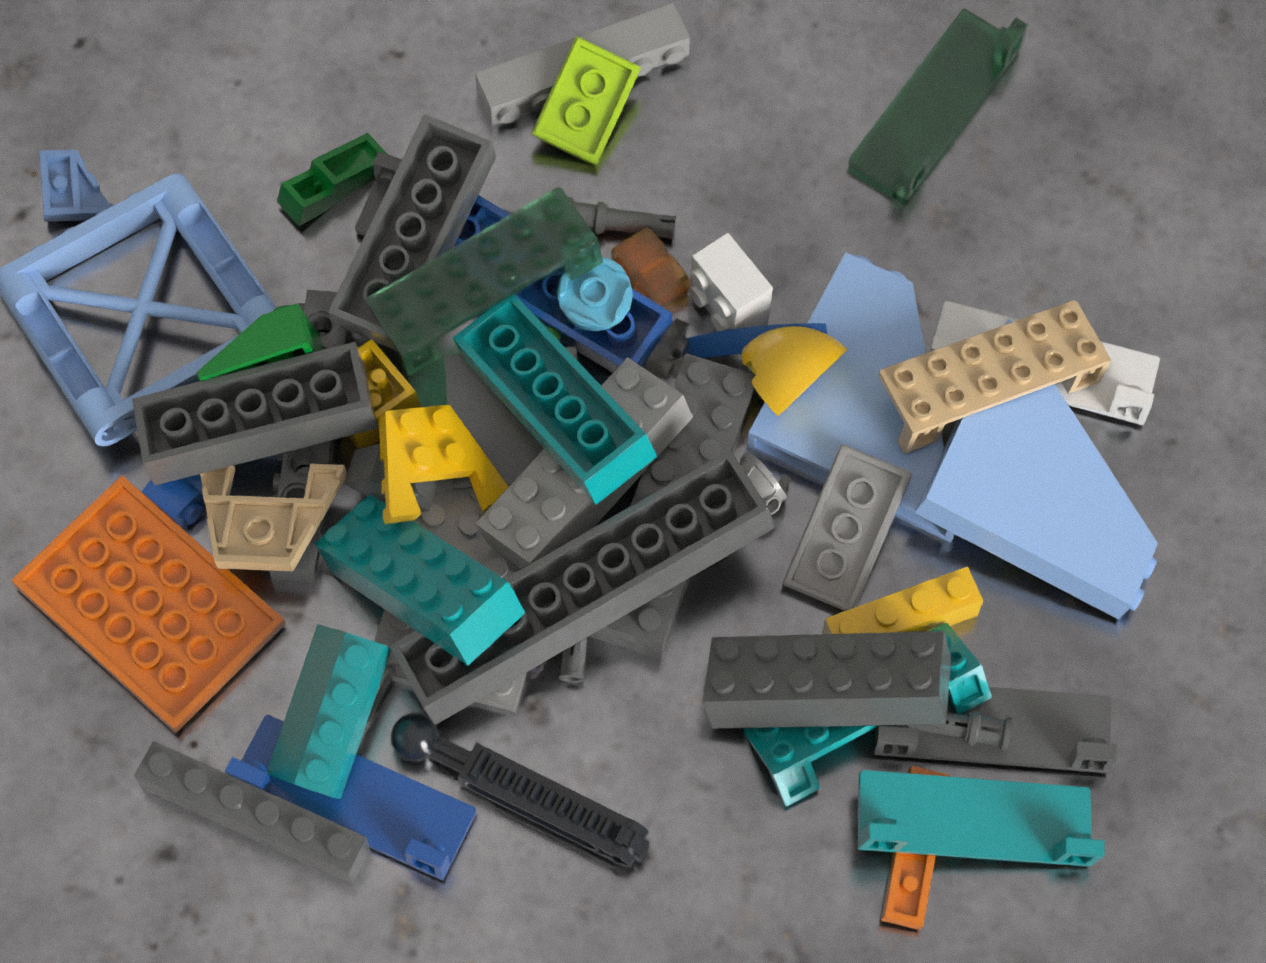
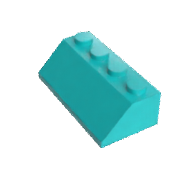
(329, 711)

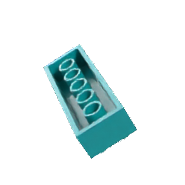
(555, 398)
(420, 580)

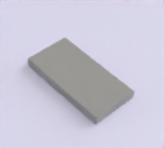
(847, 528)

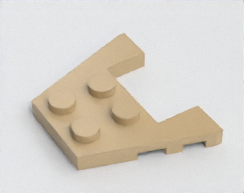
(266, 530)

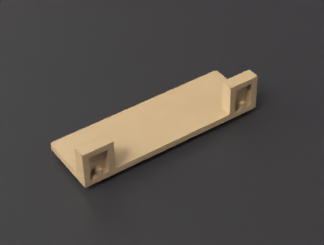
(993, 370)

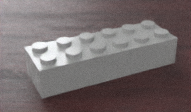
(547, 506)

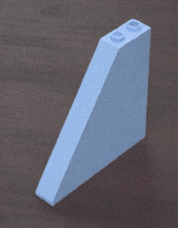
(880, 326)
(1042, 499)

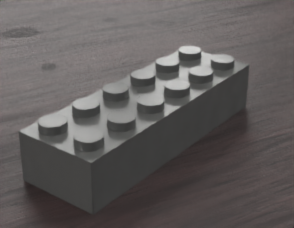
(415, 219)
(254, 413)
(828, 680)

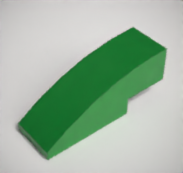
(329, 179)

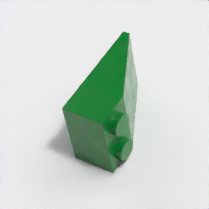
(267, 340)

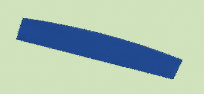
(734, 340)

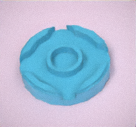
(597, 297)

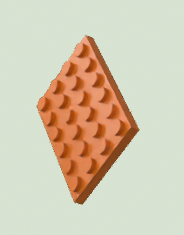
(148, 603)

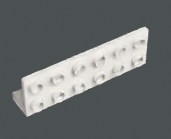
(1121, 394)

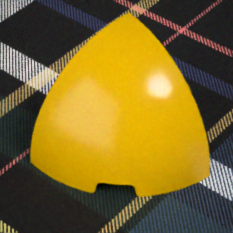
(789, 362)

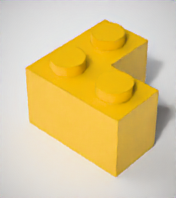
(387, 389)

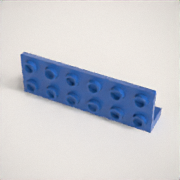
(381, 804)

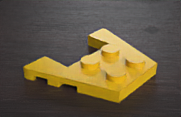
(426, 447)

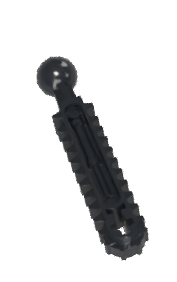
(525, 791)

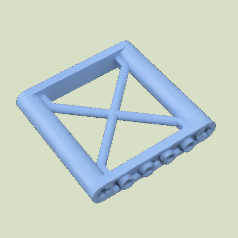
(27, 297)

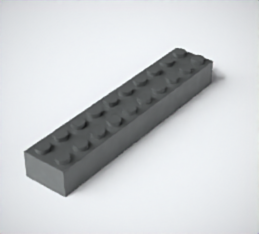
(597, 581)

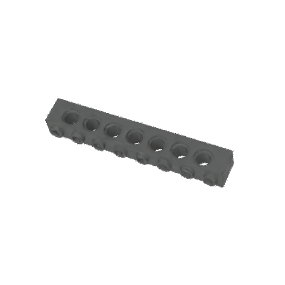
(293, 484)

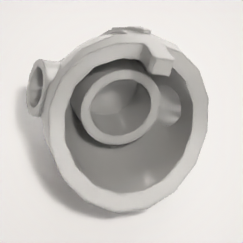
(770, 490)

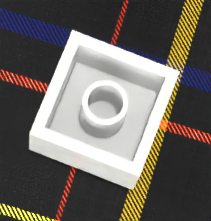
(729, 286)

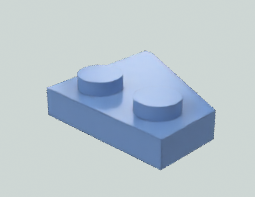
(68, 188)

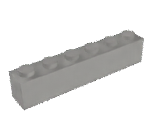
(526, 81)

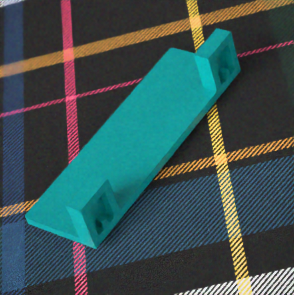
(792, 749)
(976, 818)

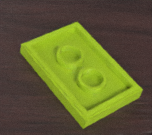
(585, 101)

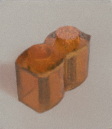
(651, 267)

